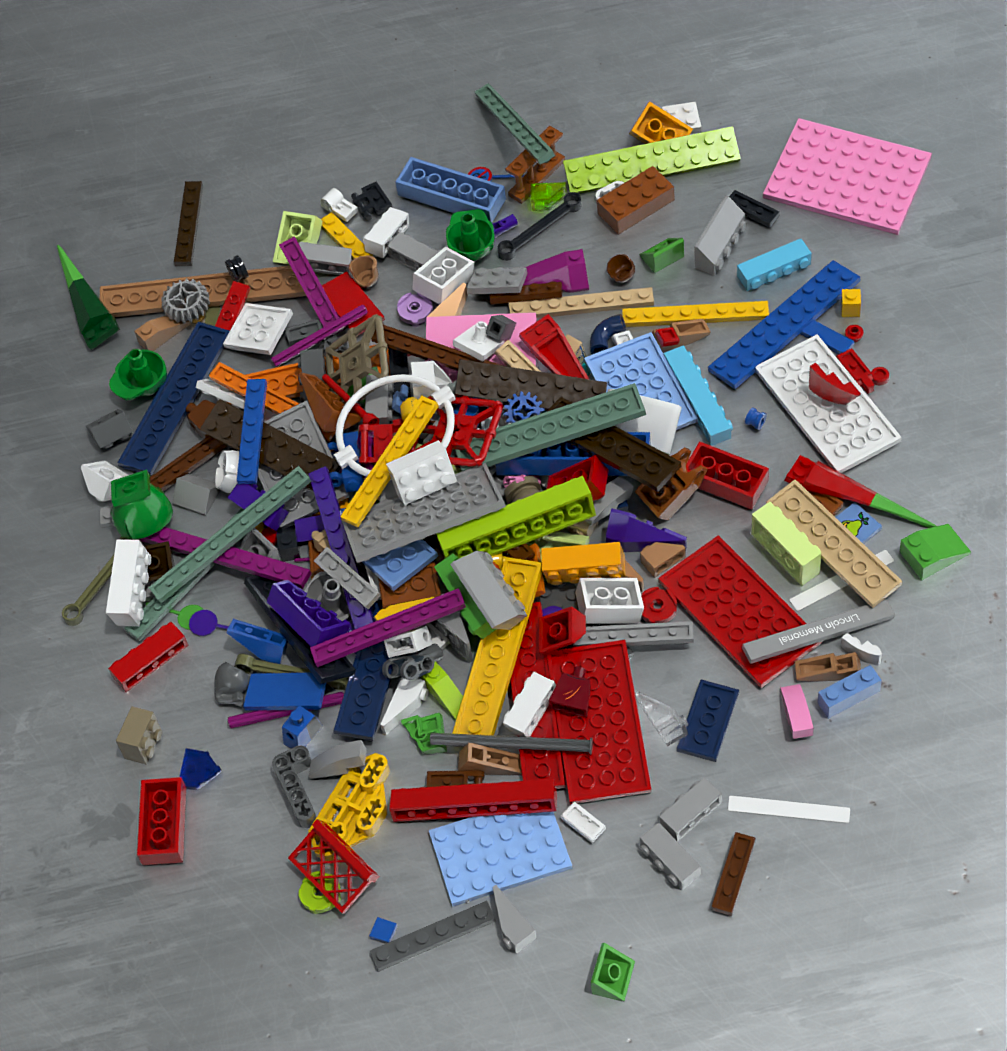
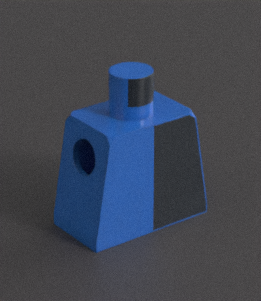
(300, 728)

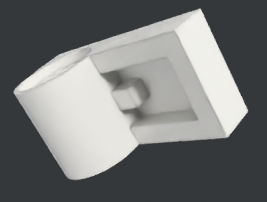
(335, 203)

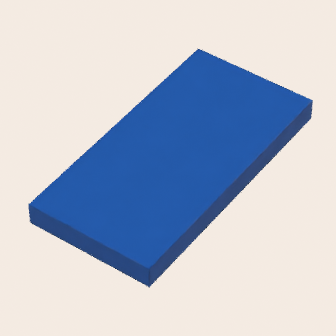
(284, 692)

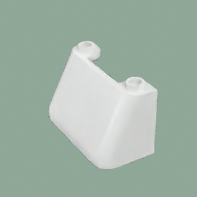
(660, 421)

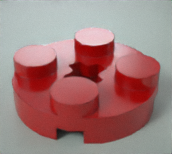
(666, 612)

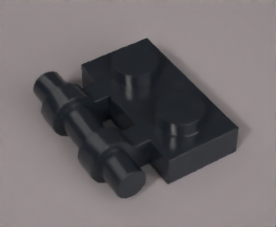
(377, 200)

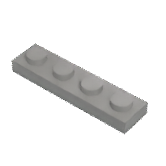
(347, 578)

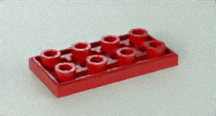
(347, 295)

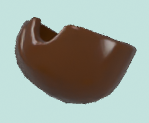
(621, 268)

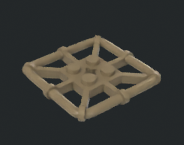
(356, 360)

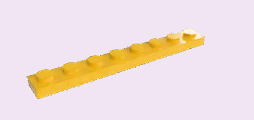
(709, 312)
(379, 475)

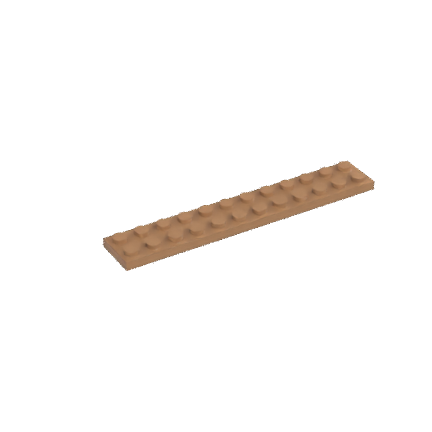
(146, 296)

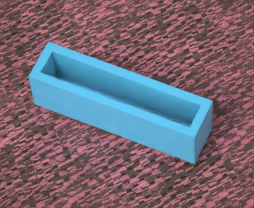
(774, 264)

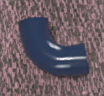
(604, 331)

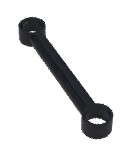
(539, 226)

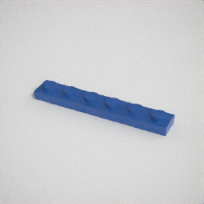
(252, 431)

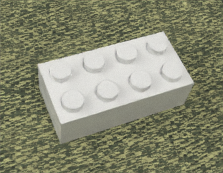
(128, 583)

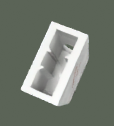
(415, 640)

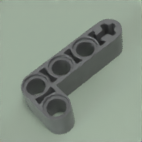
(296, 789)

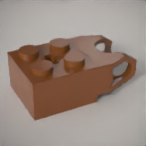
(675, 491)

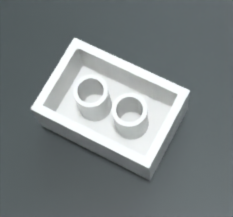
(442, 275)
(421, 472)
(610, 600)

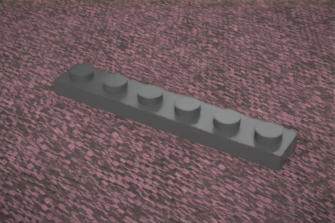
(432, 936)

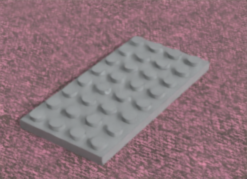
(396, 525)

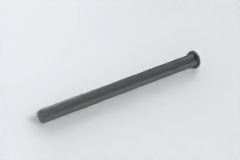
(513, 742)

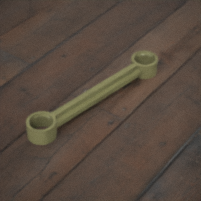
(89, 593)
(249, 664)

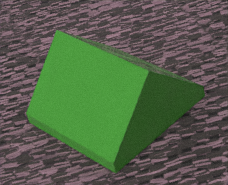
(663, 254)
(611, 973)

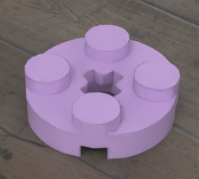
(410, 316)

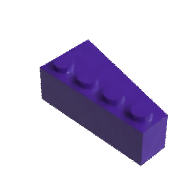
(305, 614)

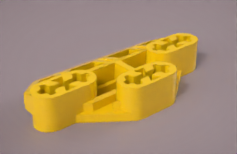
(358, 806)

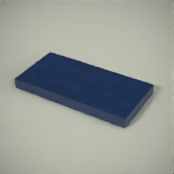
(708, 720)

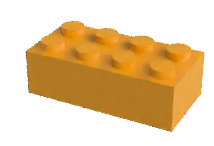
(583, 561)

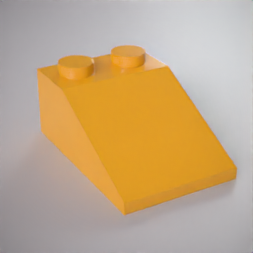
(658, 125)

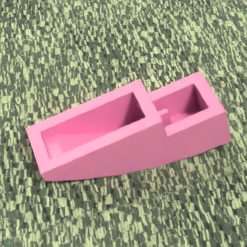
(797, 711)

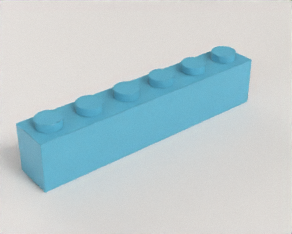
(704, 403)

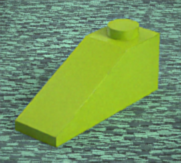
(443, 690)

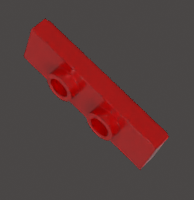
(233, 305)

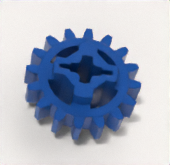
(522, 403)

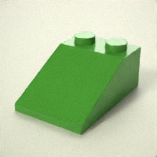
(933, 550)

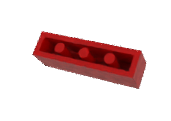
(148, 656)

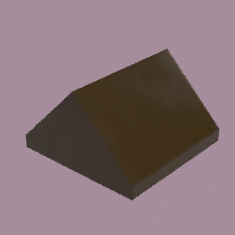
(161, 560)

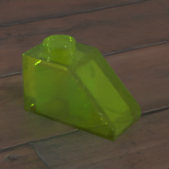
(547, 195)

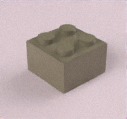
(139, 735)

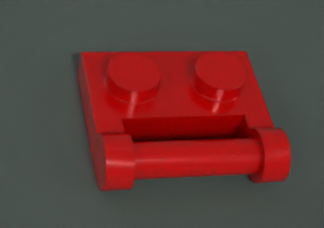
(382, 437)

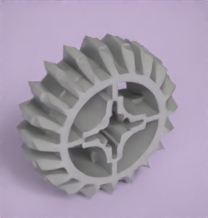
(196, 300)

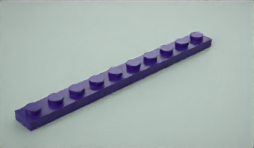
(337, 538)

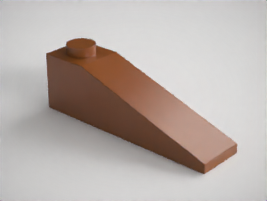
(325, 404)

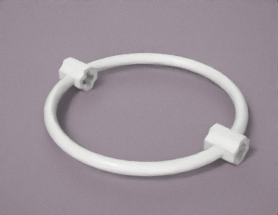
(444, 397)

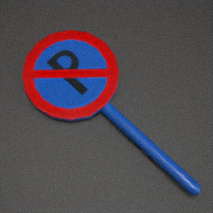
(486, 174)

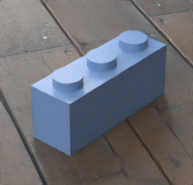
(849, 691)

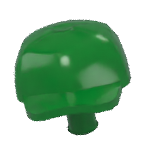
(470, 234)
(138, 374)

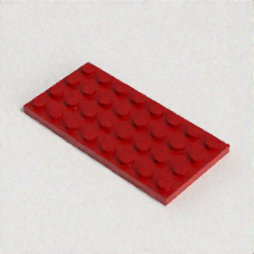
(734, 606)
(618, 753)

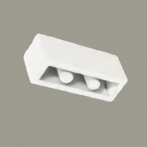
(385, 231)
(529, 705)

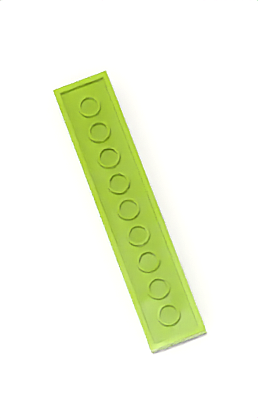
(667, 156)

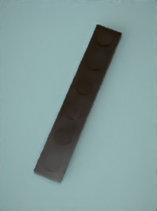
(188, 223)

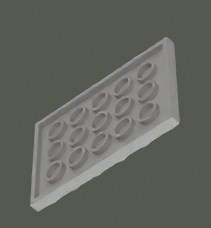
(301, 425)

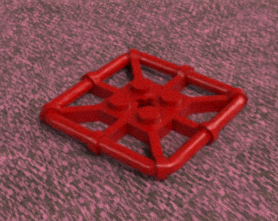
(467, 429)

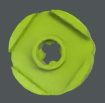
(314, 903)

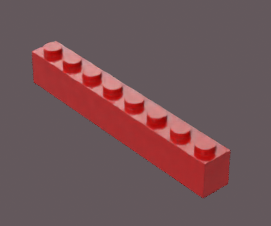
(473, 800)

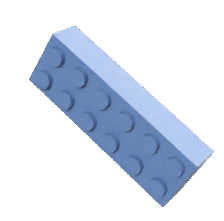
(449, 188)

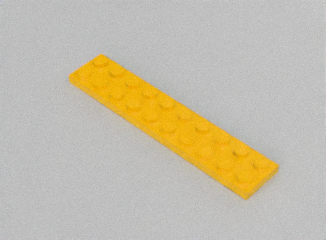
(497, 657)

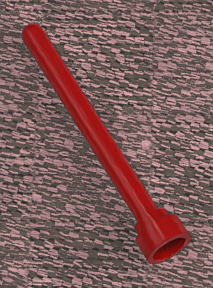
(367, 418)

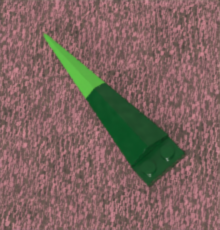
(92, 316)

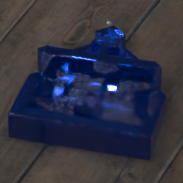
(198, 769)

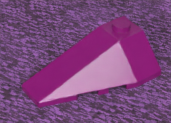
(565, 268)

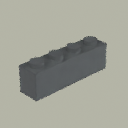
(311, 363)

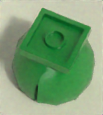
(138, 506)

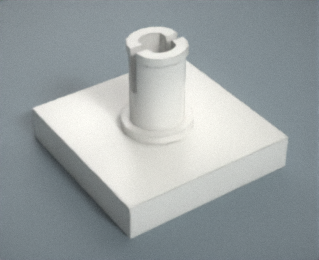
(477, 342)

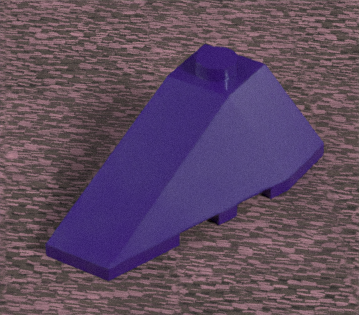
(636, 535)

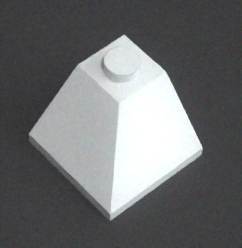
(99, 478)

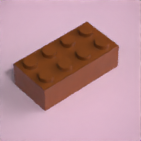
(635, 200)

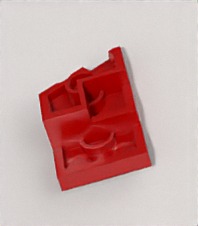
(830, 386)

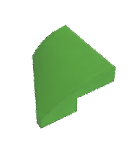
(421, 729)

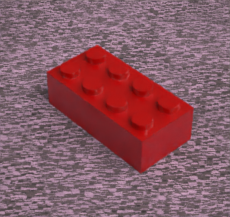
(729, 475)
(161, 821)

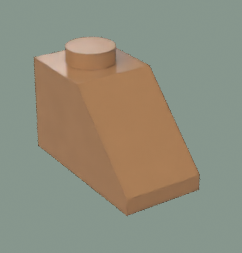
(661, 557)

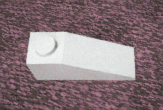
(404, 702)

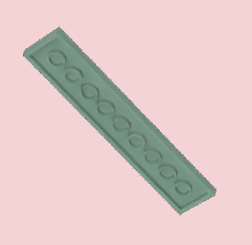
(560, 425)

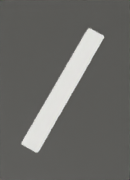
(829, 586)
(789, 809)

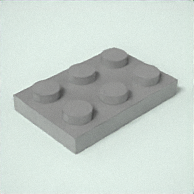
(497, 280)

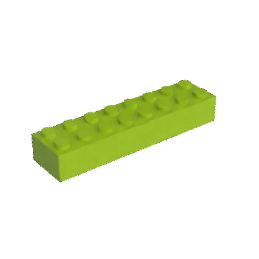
(521, 521)

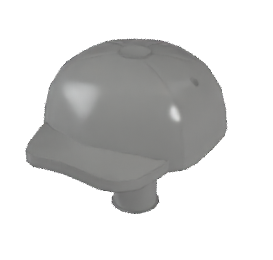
(329, 593)

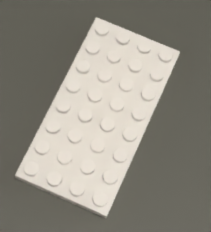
(839, 432)

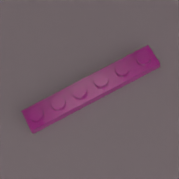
(309, 282)

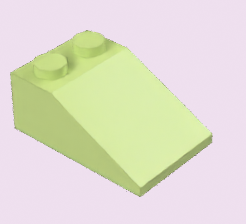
(302, 226)

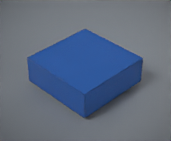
(383, 930)

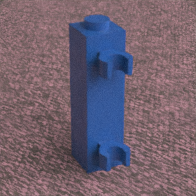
(348, 477)

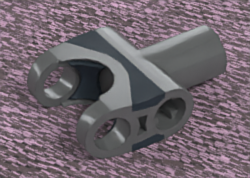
(413, 664)

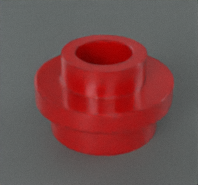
(854, 336)

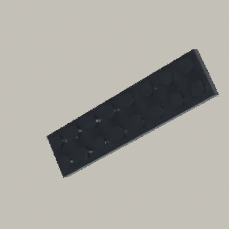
(334, 670)

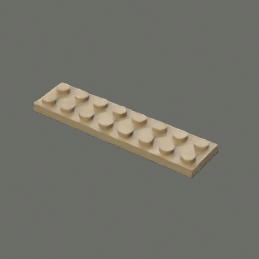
(838, 546)

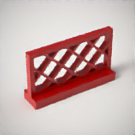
(348, 856)

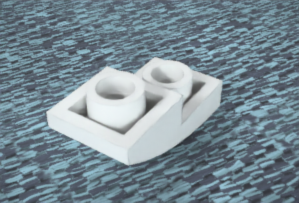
(866, 652)

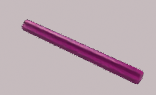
(319, 335)
(263, 715)

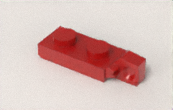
(857, 369)

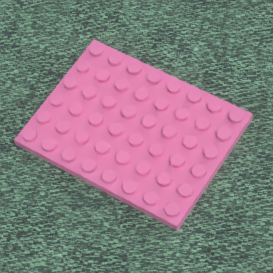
(847, 176)

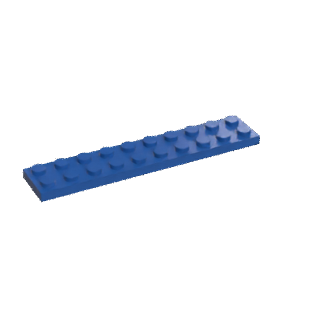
(783, 324)

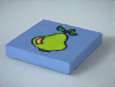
(859, 522)

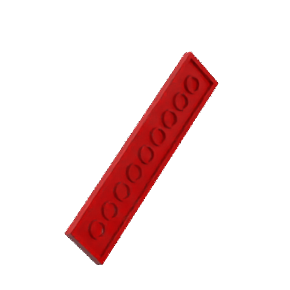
(537, 763)

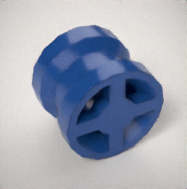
(755, 418)

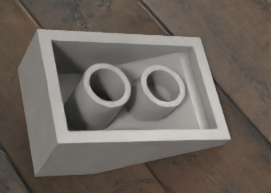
(453, 629)

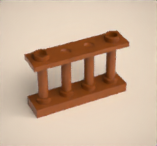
(535, 174)

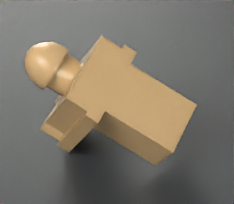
(320, 540)

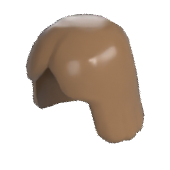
(364, 270)

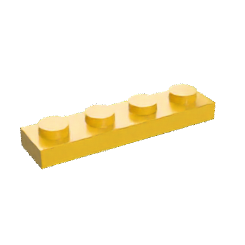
(343, 235)

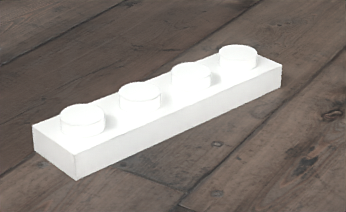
(212, 388)

